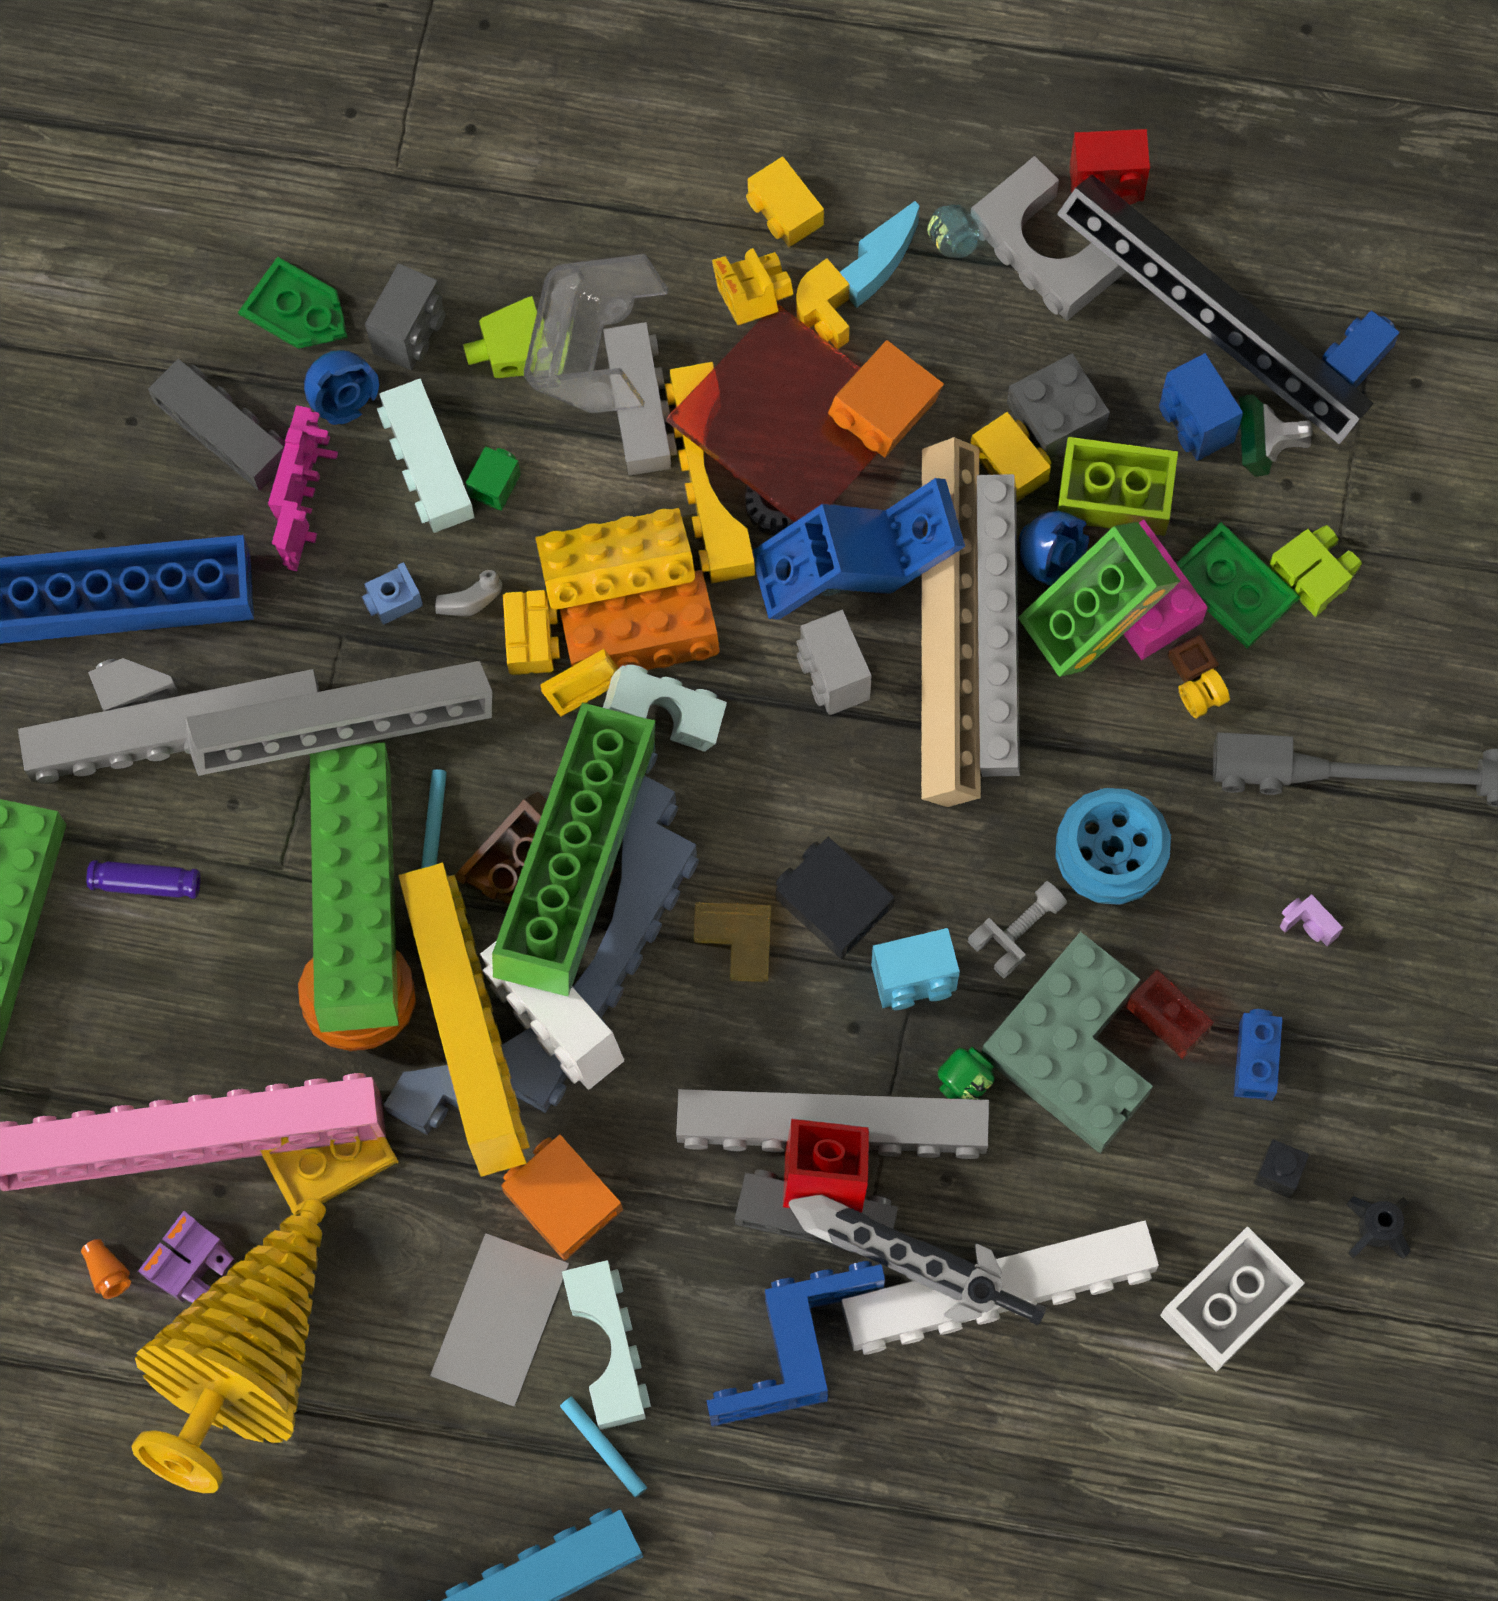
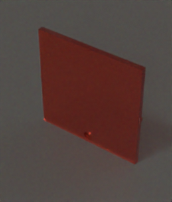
(770, 419)

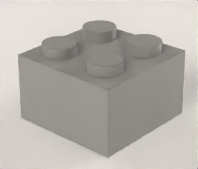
(834, 663)

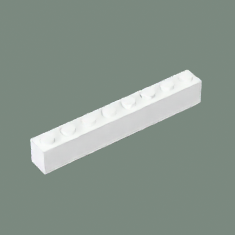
(1033, 1275)

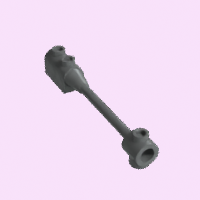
(1273, 764)

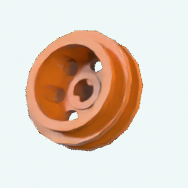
(360, 1038)

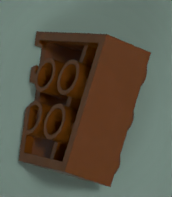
(500, 859)

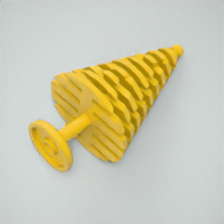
(235, 1354)

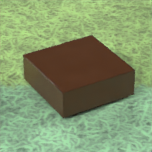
(1192, 659)

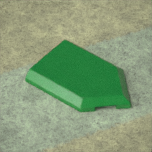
(295, 307)

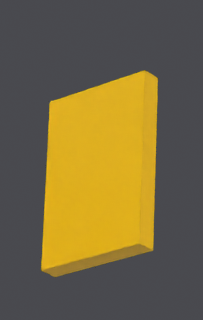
(326, 1170)

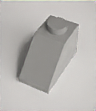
(128, 684)

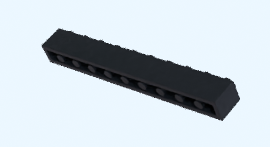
(1215, 308)

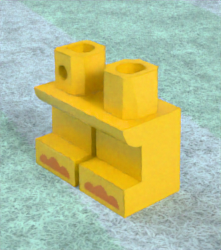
(752, 285)

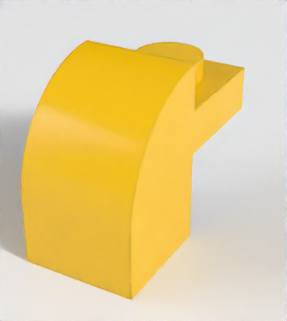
(818, 297)

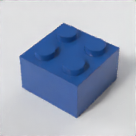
(1200, 407)

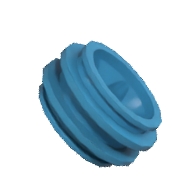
(1106, 877)

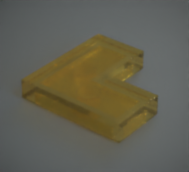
(745, 929)

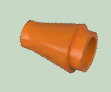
(106, 1271)

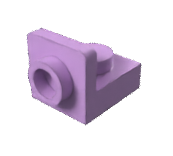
(1317, 920)

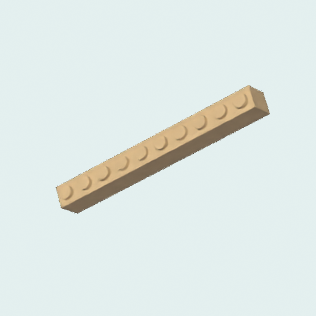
(951, 640)

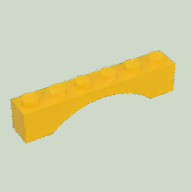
(725, 540)

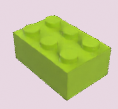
(1117, 484)

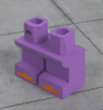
(197, 1246)

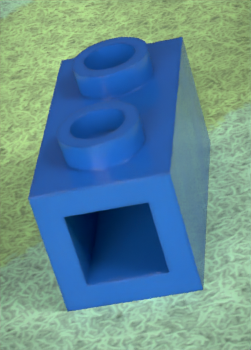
(1363, 347)
(1258, 1055)

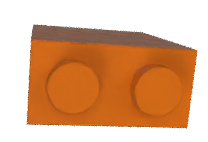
(885, 399)
(561, 1196)

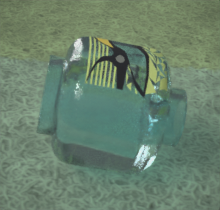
(954, 231)

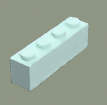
(426, 455)

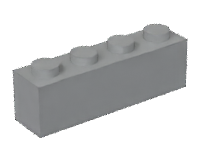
(642, 429)

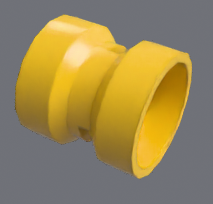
(1204, 693)

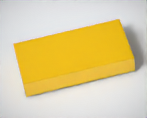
(580, 682)

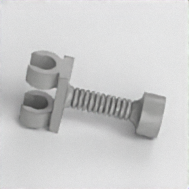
(1048, 899)

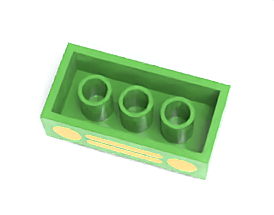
(1098, 599)

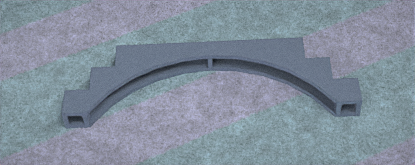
(651, 873)

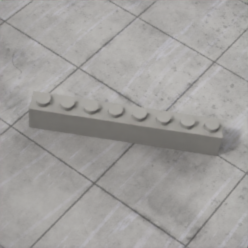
(998, 625)
(338, 718)
(140, 730)
(893, 1122)

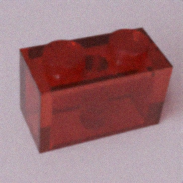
(1170, 1014)

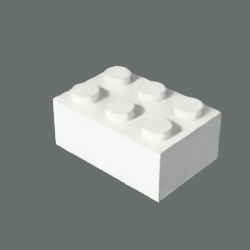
(1232, 1299)

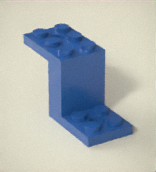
(857, 548)
(795, 1343)

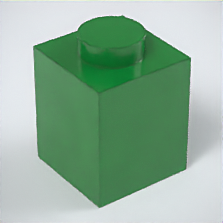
(493, 477)

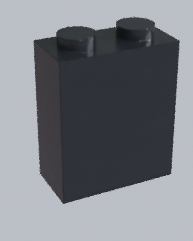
(833, 896)

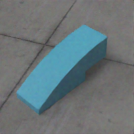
(880, 254)

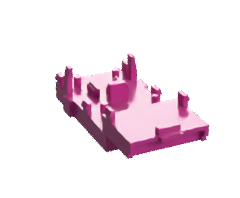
(291, 481)

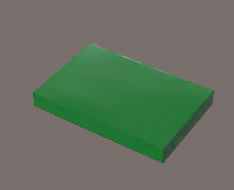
(1236, 585)

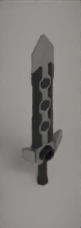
(916, 1259)

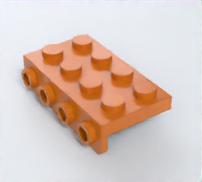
(645, 627)

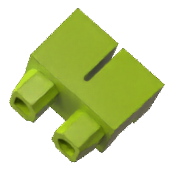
(1313, 569)

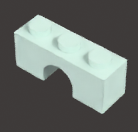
(694, 713)

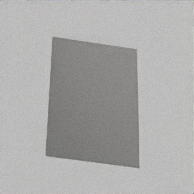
(499, 1319)

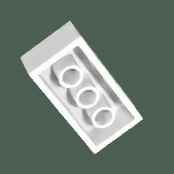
(563, 1027)

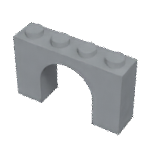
(1063, 283)

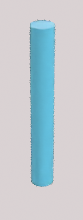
(434, 818)
(603, 1447)

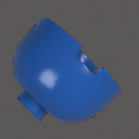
(340, 386)
(1052, 545)

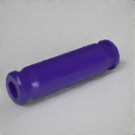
(143, 879)

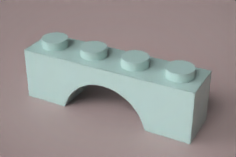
(593, 1296)

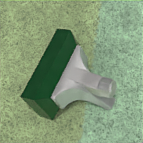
(1266, 435)

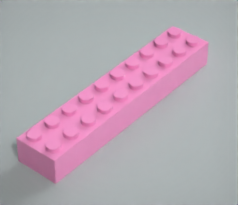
(189, 1132)

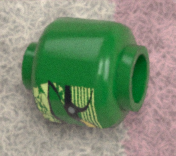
(965, 1074)

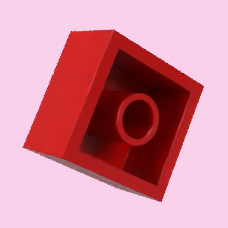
(1115, 159)
(826, 1162)

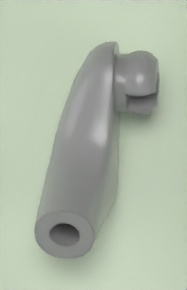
(472, 599)

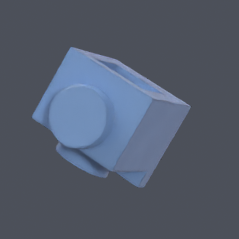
(402, 601)

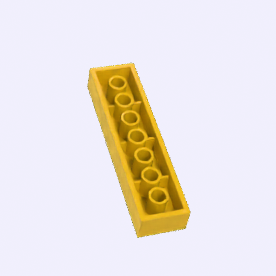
(465, 1019)

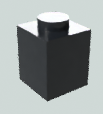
(1281, 1168)

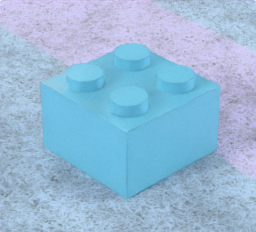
(915, 969)

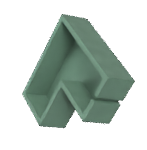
(1052, 1047)

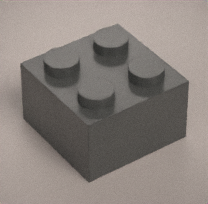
(405, 317)
(1058, 405)

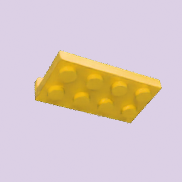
(615, 558)

